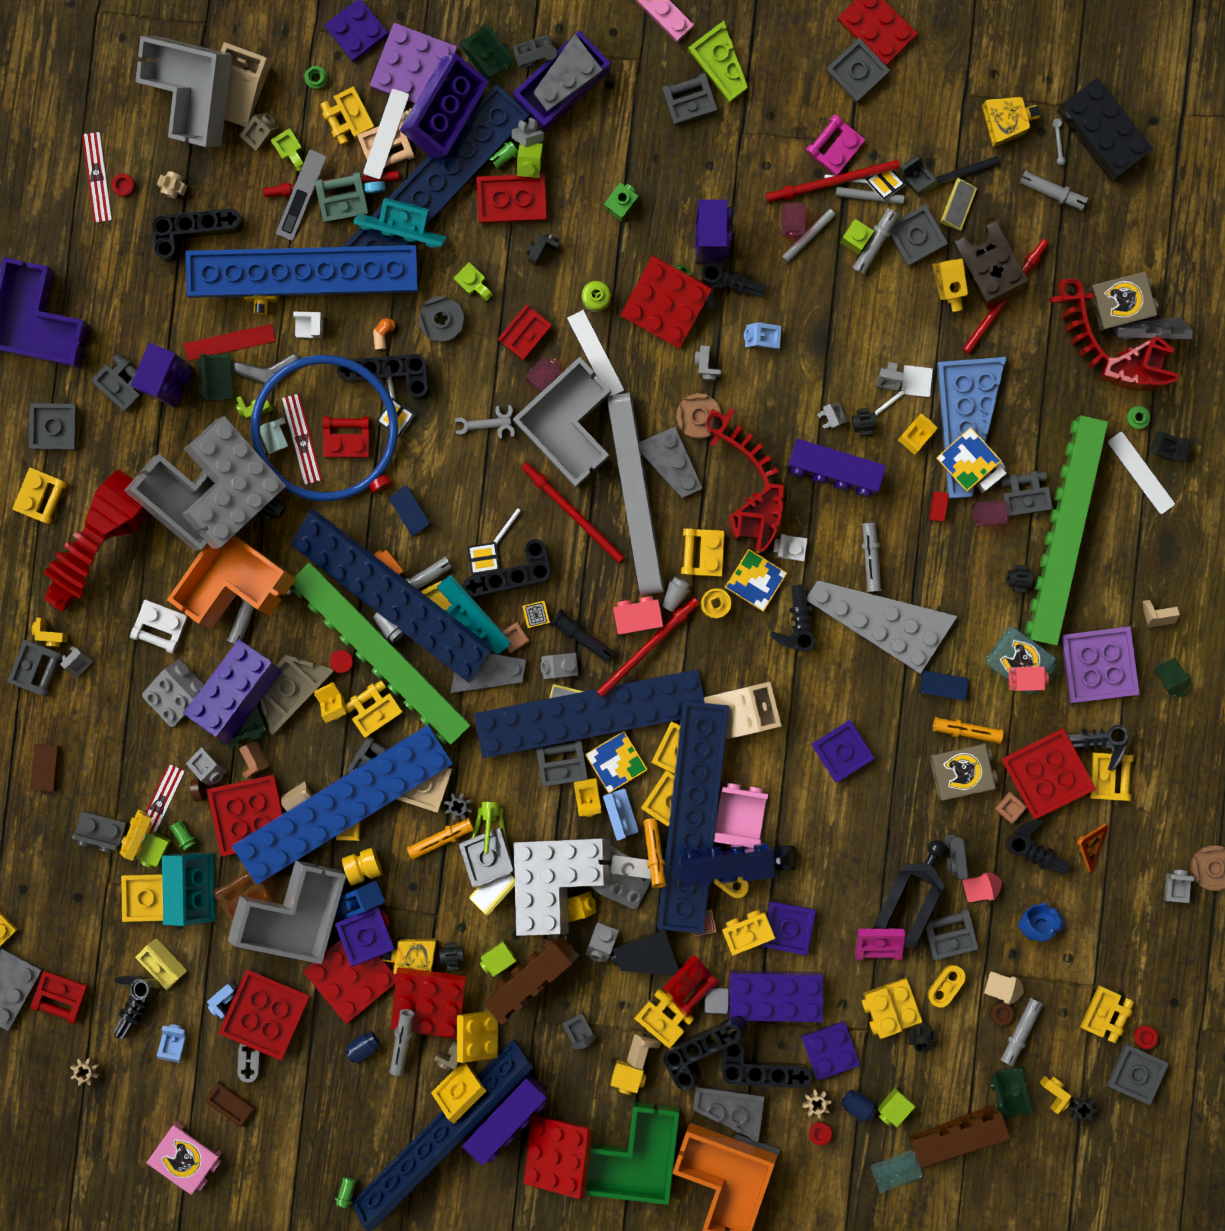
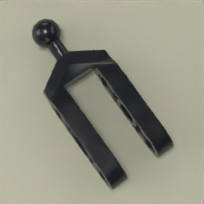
(926, 873)

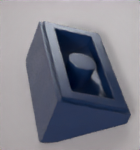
(409, 510)
(943, 685)

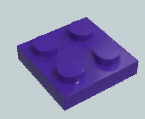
(356, 30)
(842, 751)
(791, 927)
(364, 937)
(830, 1050)

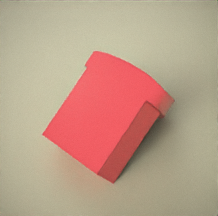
(982, 887)

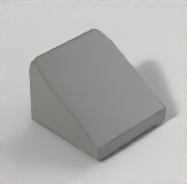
(716, 1001)

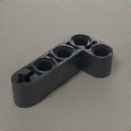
(197, 229)
(404, 372)
(506, 574)
(706, 1045)
(767, 1068)

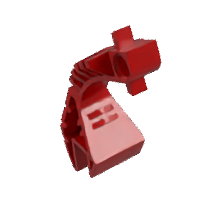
(1133, 367)
(759, 515)
(109, 516)

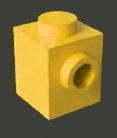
(627, 1078)

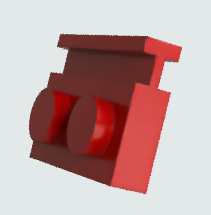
(525, 332)

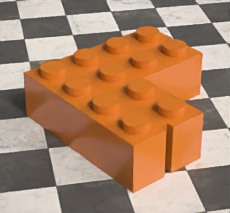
(227, 572)
(731, 1168)

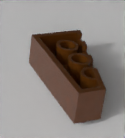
(530, 978)
(959, 1136)

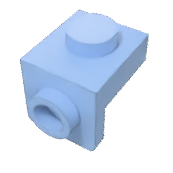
(172, 1043)

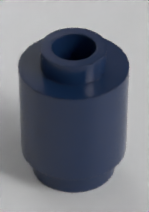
(362, 1047)
(858, 1105)

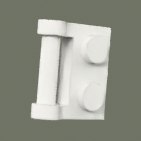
(162, 619)

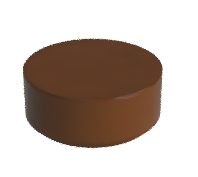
(197, 790)
(1002, 1013)

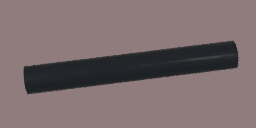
(968, 170)

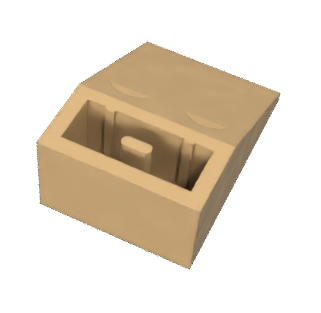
(245, 83)
(750, 709)

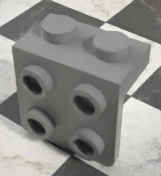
(173, 692)
(624, 888)

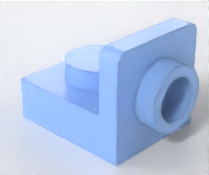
(762, 335)
(223, 995)

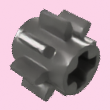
(459, 799)

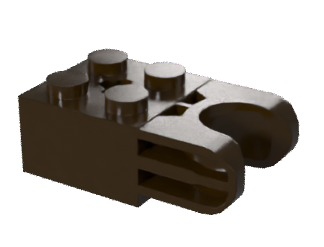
(990, 259)

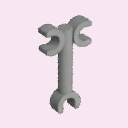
(503, 422)

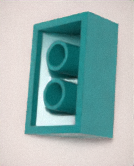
(188, 889)

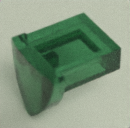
(1173, 677)

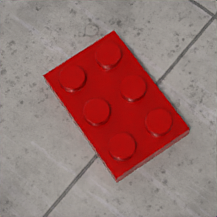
(878, 28)
(511, 199)

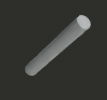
(868, 195)
(827, 217)

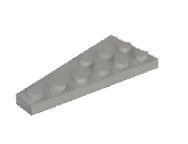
(896, 627)

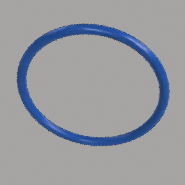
(369, 376)

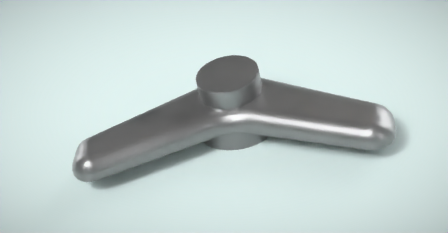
(261, 374)

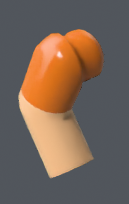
(380, 331)

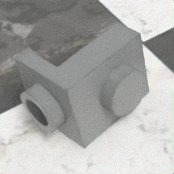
(702, 360)
(559, 665)
(1178, 886)
(601, 943)

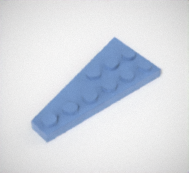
(967, 401)

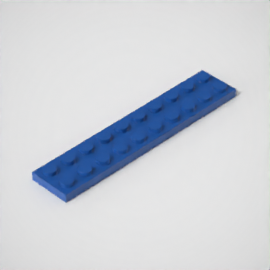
(301, 271)
(342, 804)

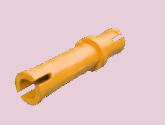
(944, 726)
(441, 838)
(655, 863)

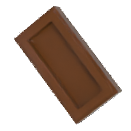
(44, 767)
(229, 1104)

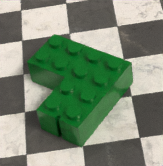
(645, 1166)

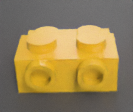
(891, 1008)

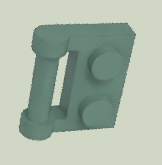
(343, 204)

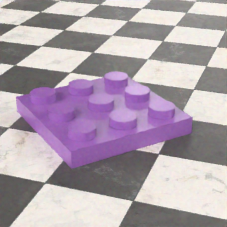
(408, 61)
(1100, 664)

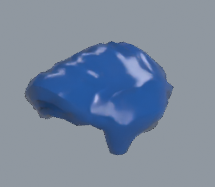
(1041, 922)

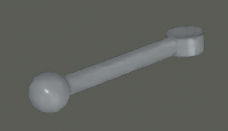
(1056, 124)

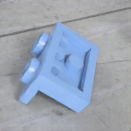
(620, 814)

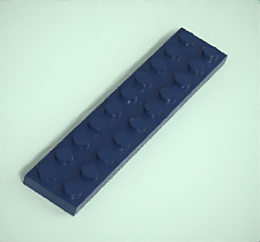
(443, 177)
(391, 596)
(586, 714)
(692, 811)
(439, 1139)

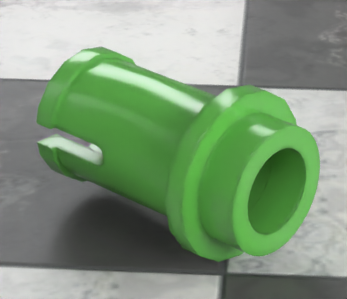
(504, 154)
(183, 836)
(346, 1192)

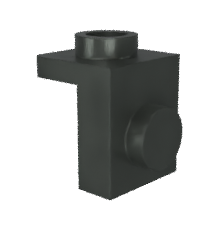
(917, 176)
(537, 249)
(1170, 447)

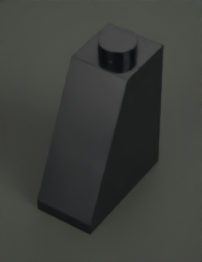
(646, 954)

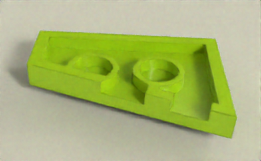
(718, 60)

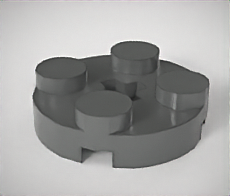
(436, 331)

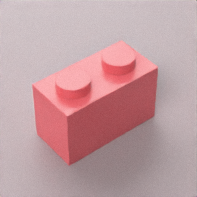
(637, 616)
(1027, 678)

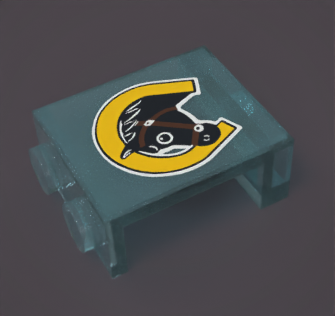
(1017, 650)

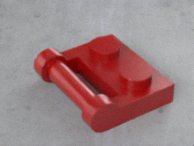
(346, 444)
(686, 981)
(62, 990)

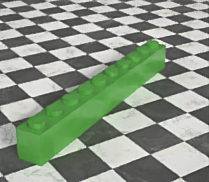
(1066, 530)
(380, 653)

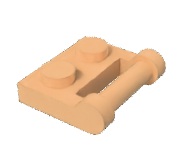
(367, 138)

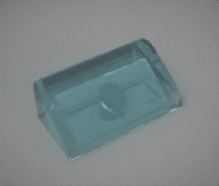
(896, 1171)

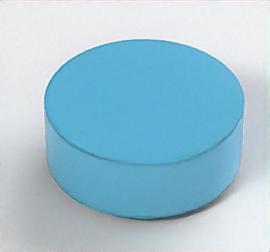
(374, 187)

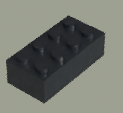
(1104, 129)

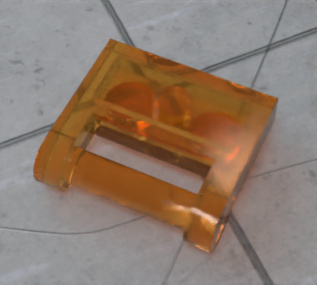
(257, 892)

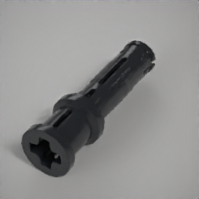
(572, 629)

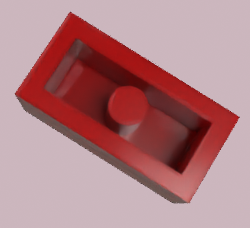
(938, 506)

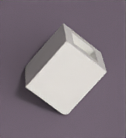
(308, 324)

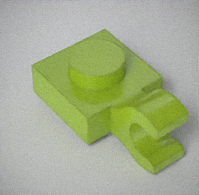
(288, 147)
(471, 280)

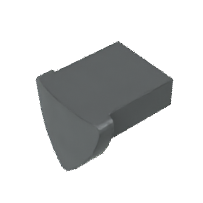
(579, 1031)

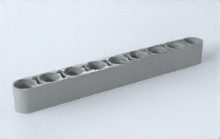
(635, 494)

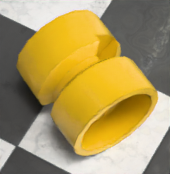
(715, 603)
(361, 866)

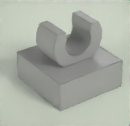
(527, 133)
(890, 377)
(834, 415)
(76, 662)

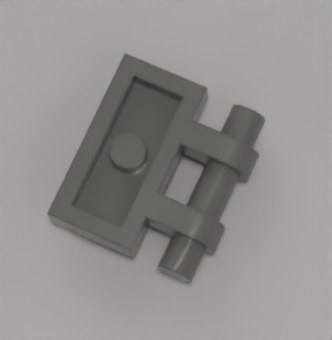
(114, 386)
(1026, 501)

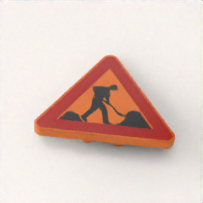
(1091, 845)

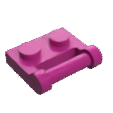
(841, 150)
(879, 943)

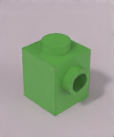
(621, 201)

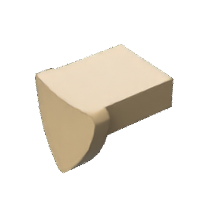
(1159, 617)
(296, 796)
(1004, 987)
(639, 1050)

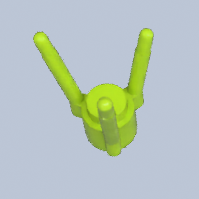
(489, 812)

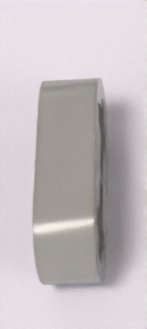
(243, 1063)

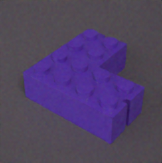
(24, 323)

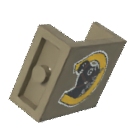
(1123, 301)
(963, 771)

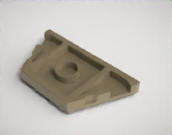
(291, 689)

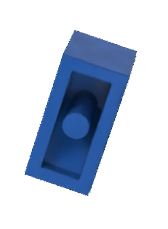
(359, 901)

